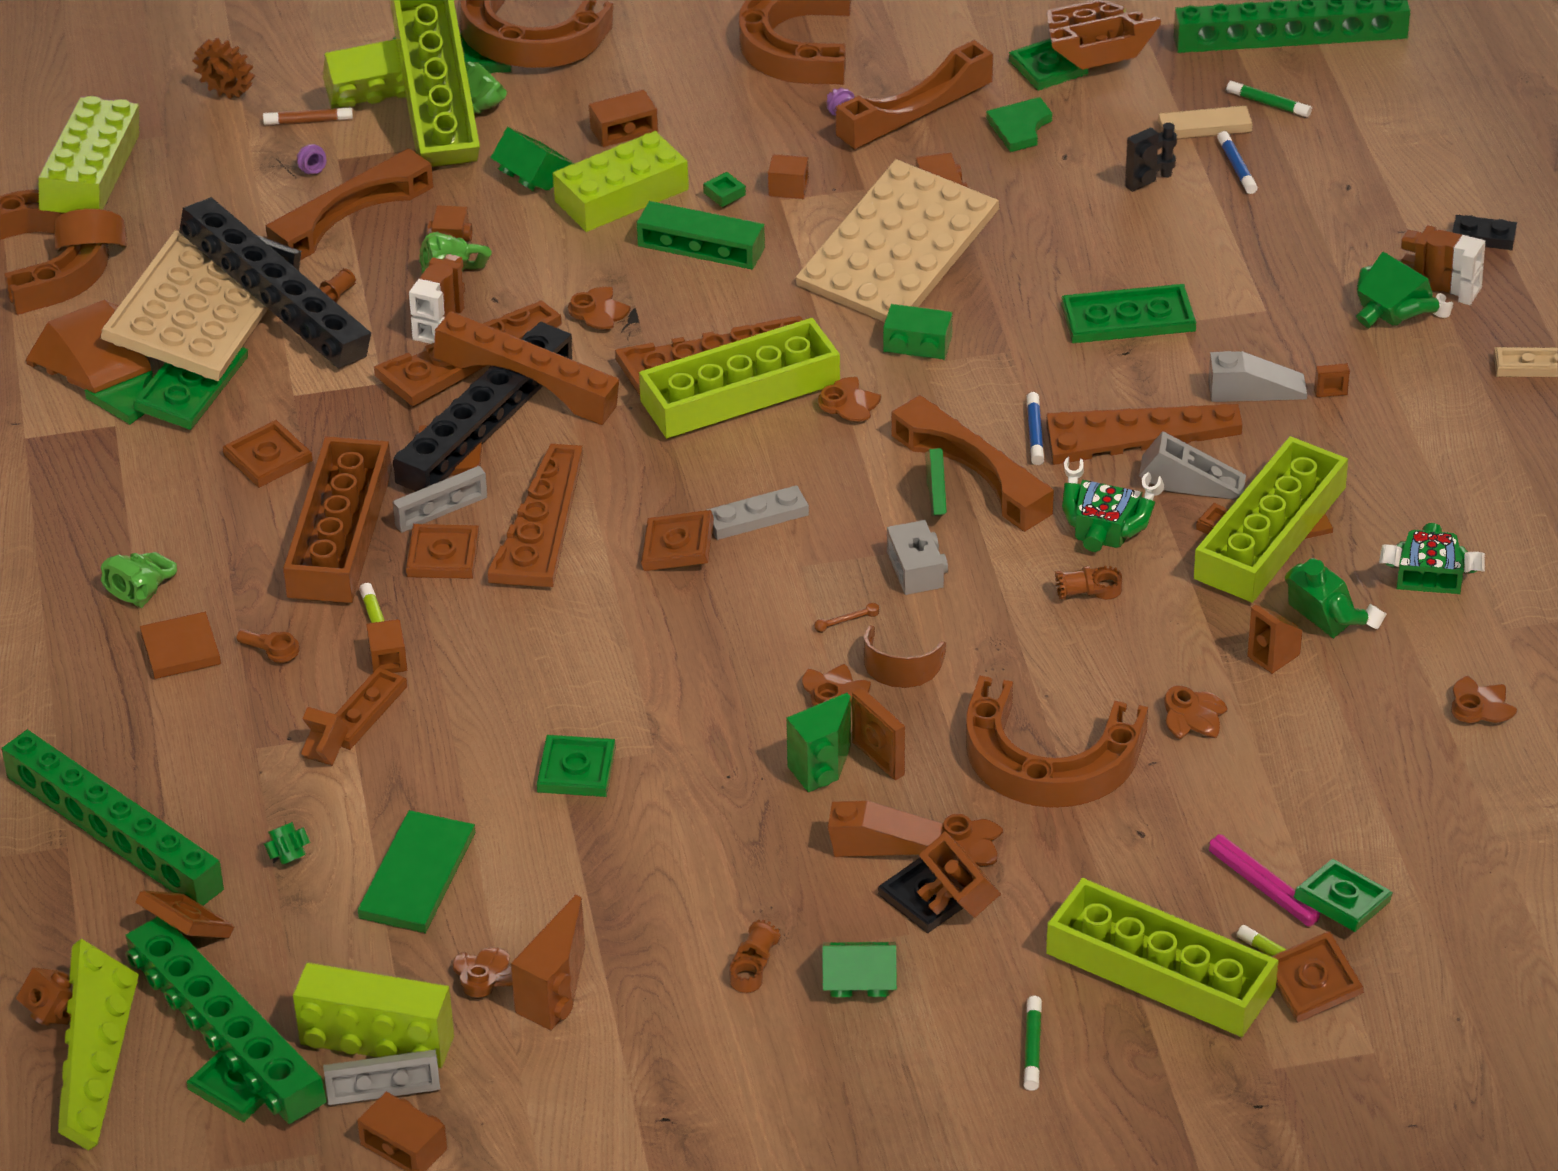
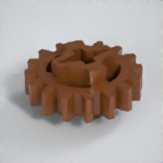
(223, 68)

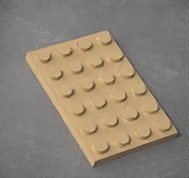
(897, 241)
(185, 312)

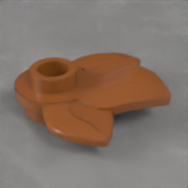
(597, 308)
(848, 400)
(831, 684)
(1480, 703)
(1195, 712)
(974, 837)
(483, 972)

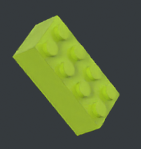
(363, 74)
(620, 181)
(372, 1013)

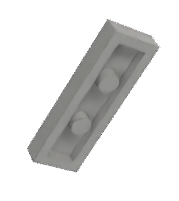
(440, 499)
(758, 512)
(375, 1076)

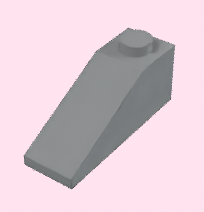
(1251, 378)
(1190, 470)

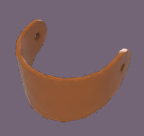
(89, 227)
(898, 670)

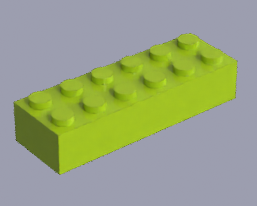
(435, 81)
(89, 155)
(739, 377)
(1270, 519)
(1162, 957)

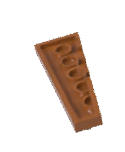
(647, 356)
(423, 375)
(1099, 431)
(538, 533)

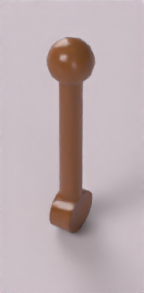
(871, 610)

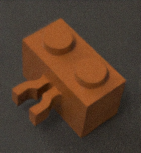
(956, 877)

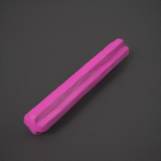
(1262, 879)

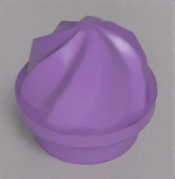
(838, 97)
(311, 159)

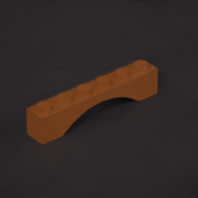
(959, 74)
(393, 180)
(580, 387)
(1021, 495)

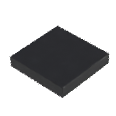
(902, 894)

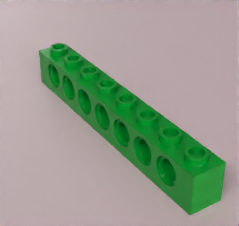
(1288, 24)
(112, 818)
(225, 1020)

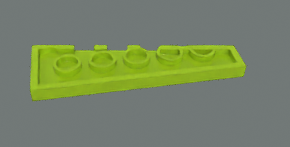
(96, 1032)

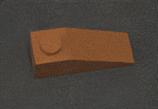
(878, 830)

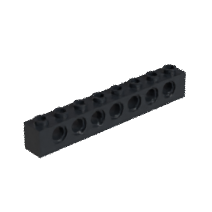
(275, 282)
(473, 416)

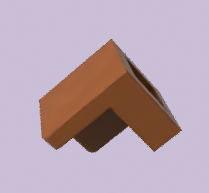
(788, 176)
(387, 646)
(325, 735)

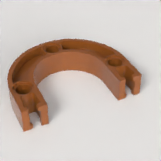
(533, 45)
(788, 58)
(55, 279)
(1045, 779)

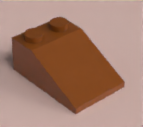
(549, 968)

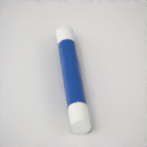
(1237, 162)
(1035, 428)

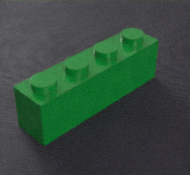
(701, 235)

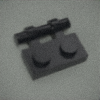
(1143, 156)

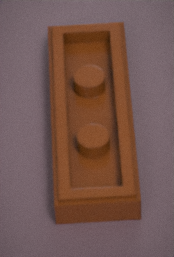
(369, 703)

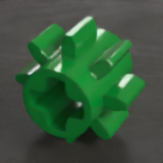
(287, 843)

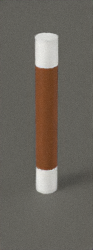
(307, 116)

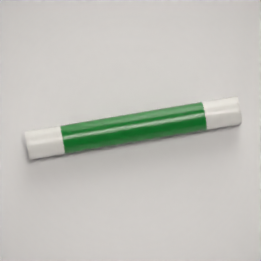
(1269, 99)
(1032, 1043)

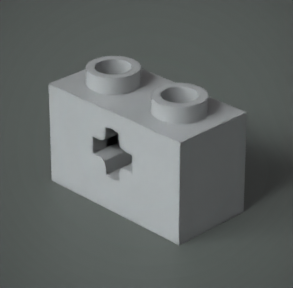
(916, 557)

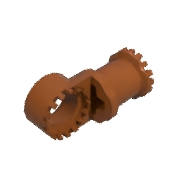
(1088, 582)
(753, 956)

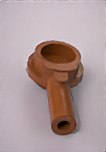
(278, 645)

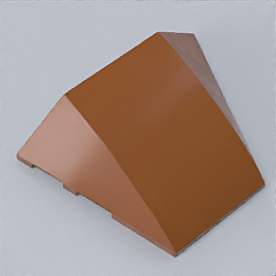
(1099, 32)
(75, 349)

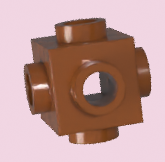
(47, 996)

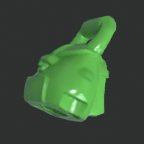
(484, 88)
(438, 245)
(136, 576)

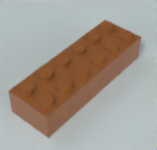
(337, 520)

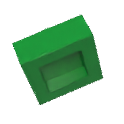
(724, 189)

